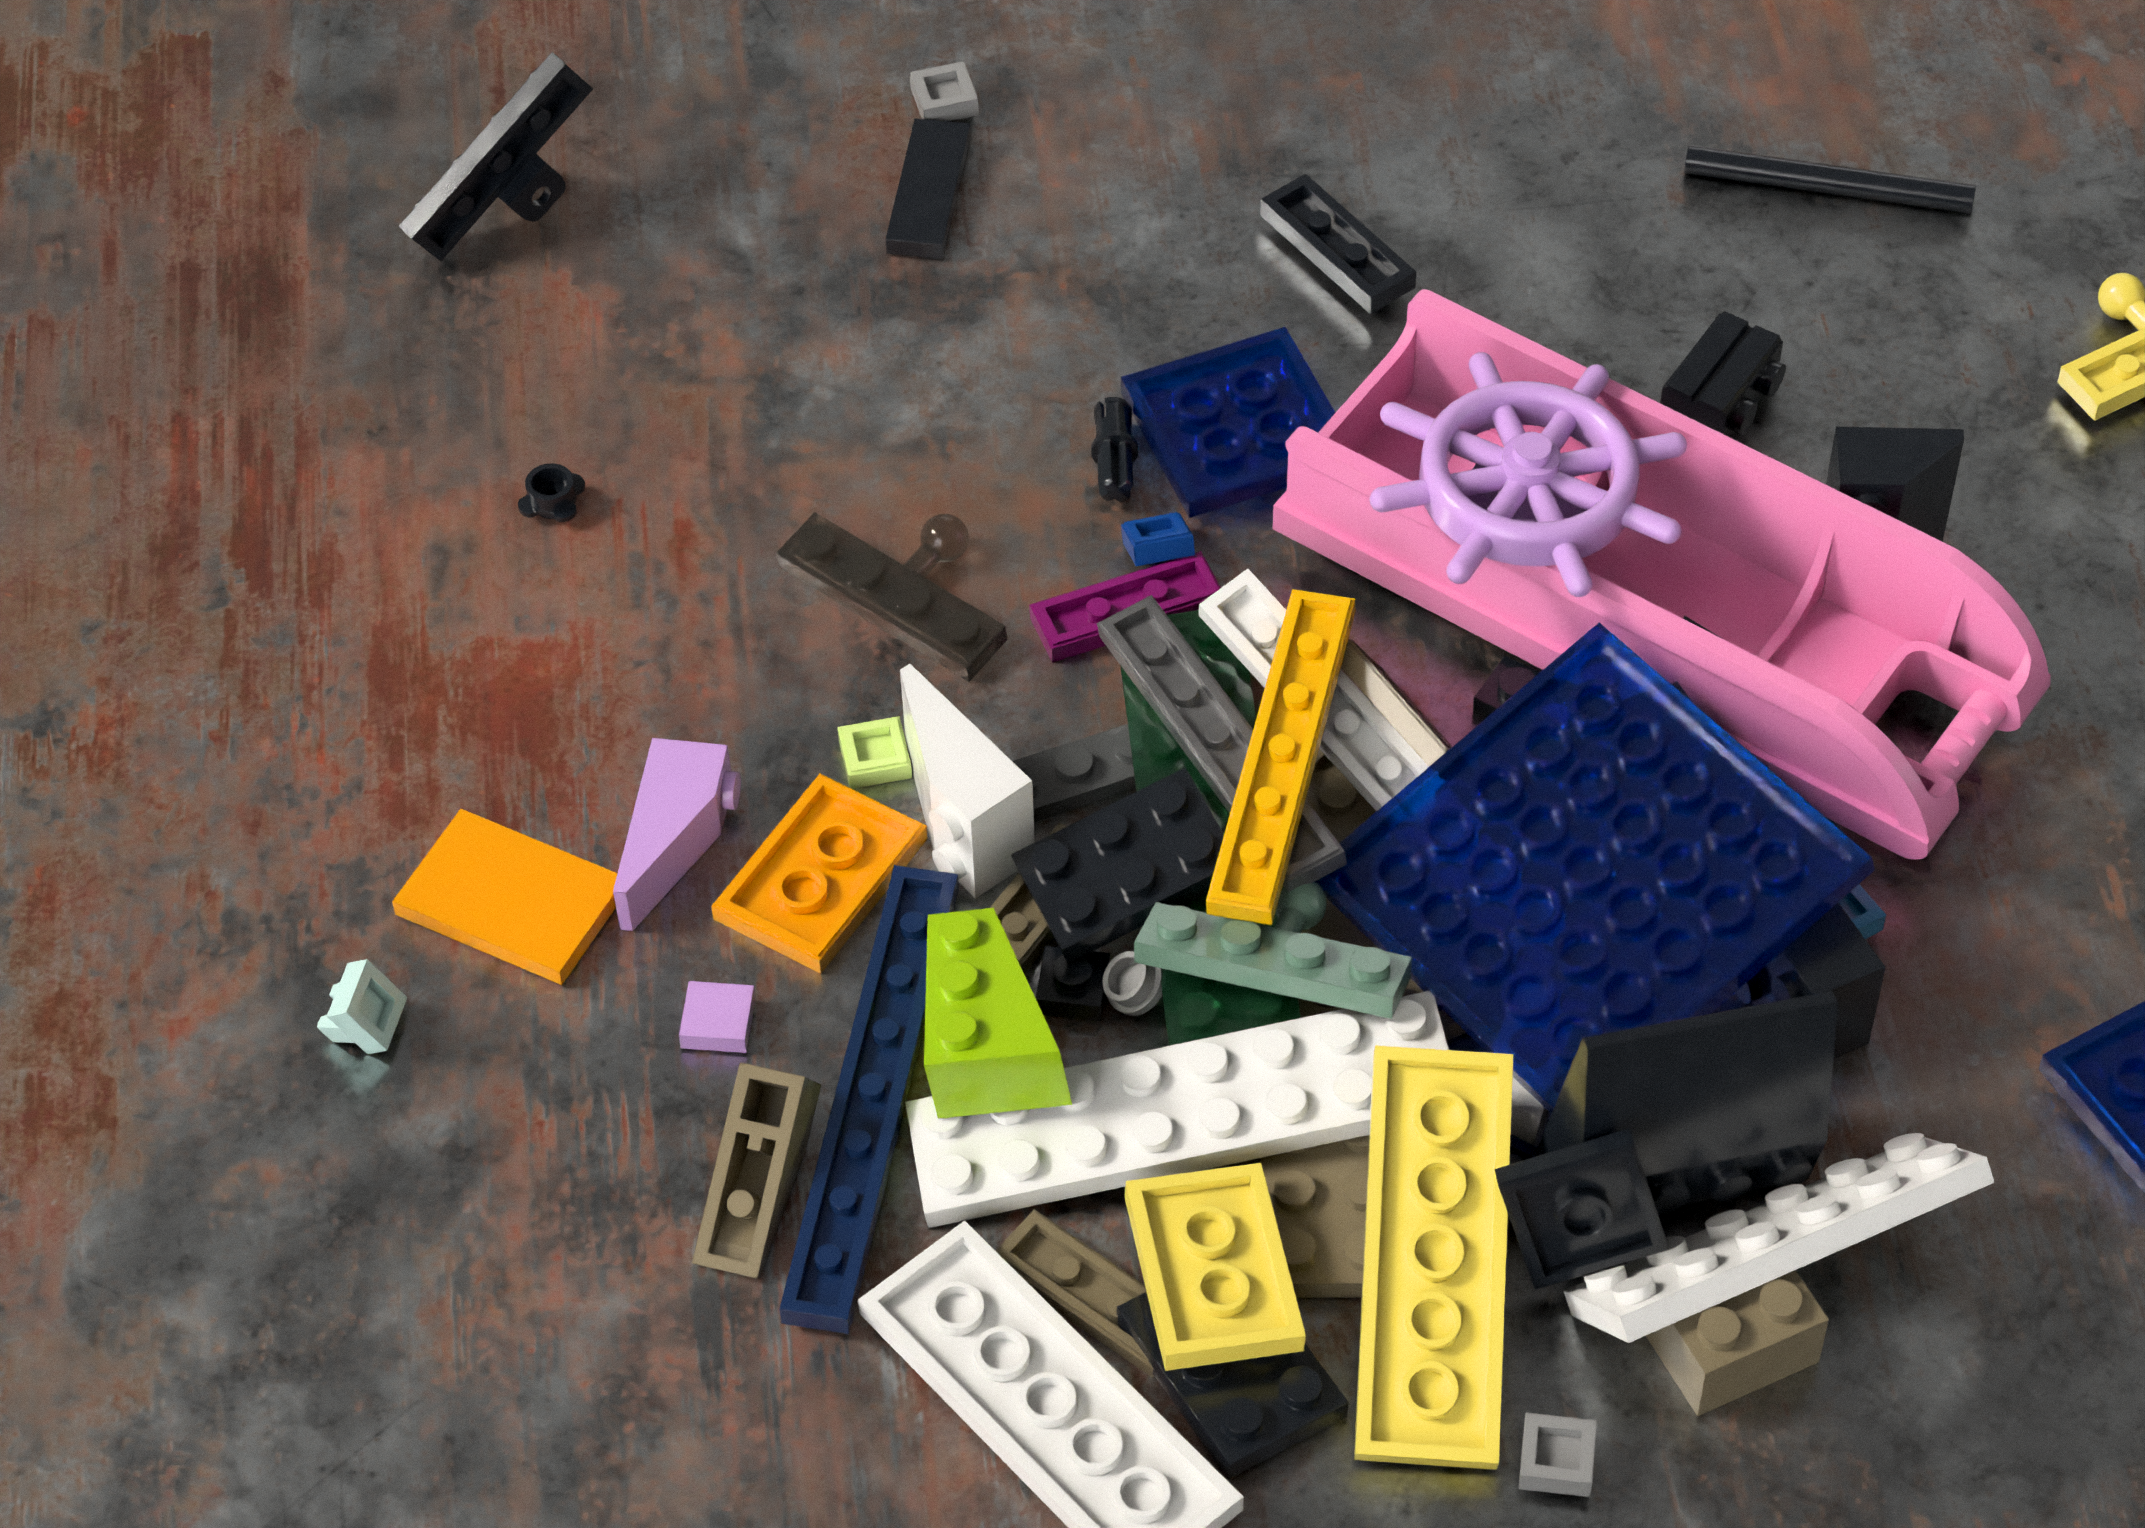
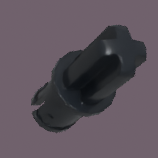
(1114, 449)

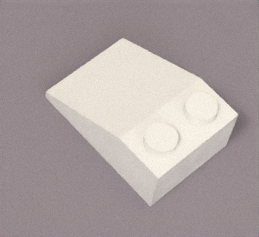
(968, 789)

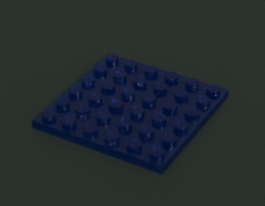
(1590, 864)

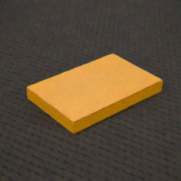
(819, 873)
(509, 896)

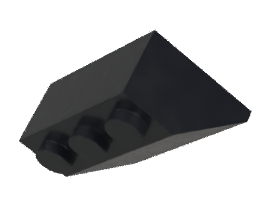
(1899, 472)

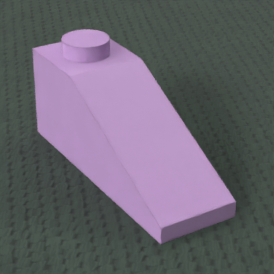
(673, 821)

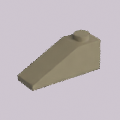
(755, 1168)

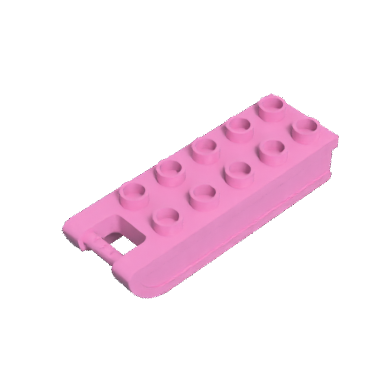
(1809, 588)

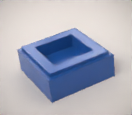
(1157, 539)

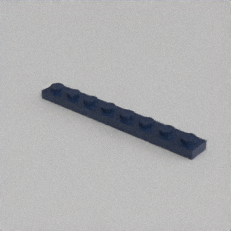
(866, 1108)

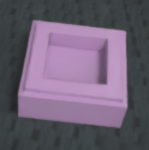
(717, 1017)

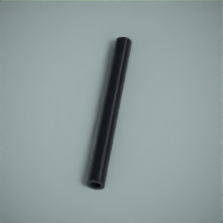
(1830, 179)

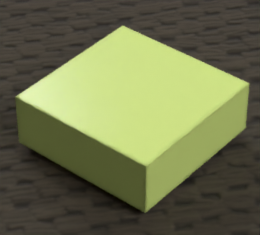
(874, 752)

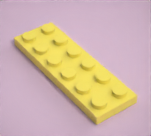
(1434, 1259)

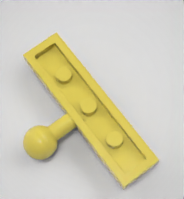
(2115, 372)

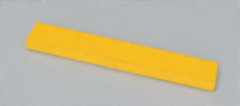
(1281, 758)

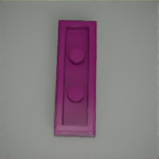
(1070, 620)

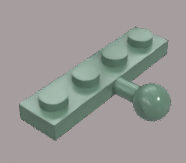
(1277, 956)

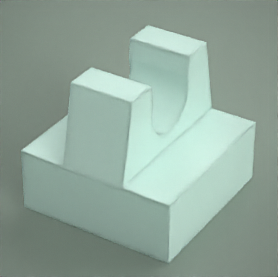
(363, 1008)

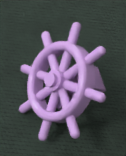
(1524, 496)

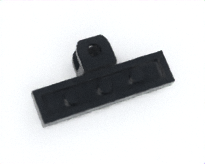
(502, 162)

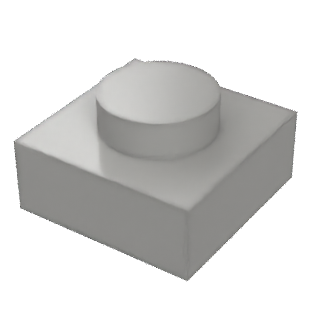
(944, 92)
(1557, 1454)

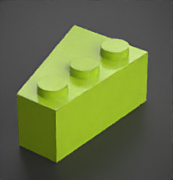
(983, 1024)

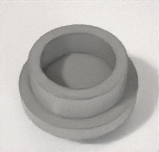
(1131, 985)

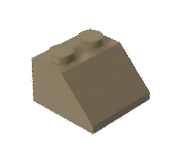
(1743, 1342)

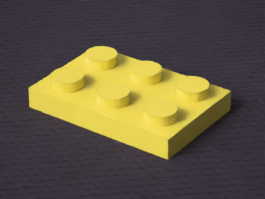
(1214, 1266)

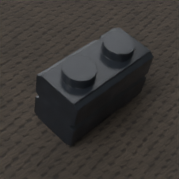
(1726, 375)

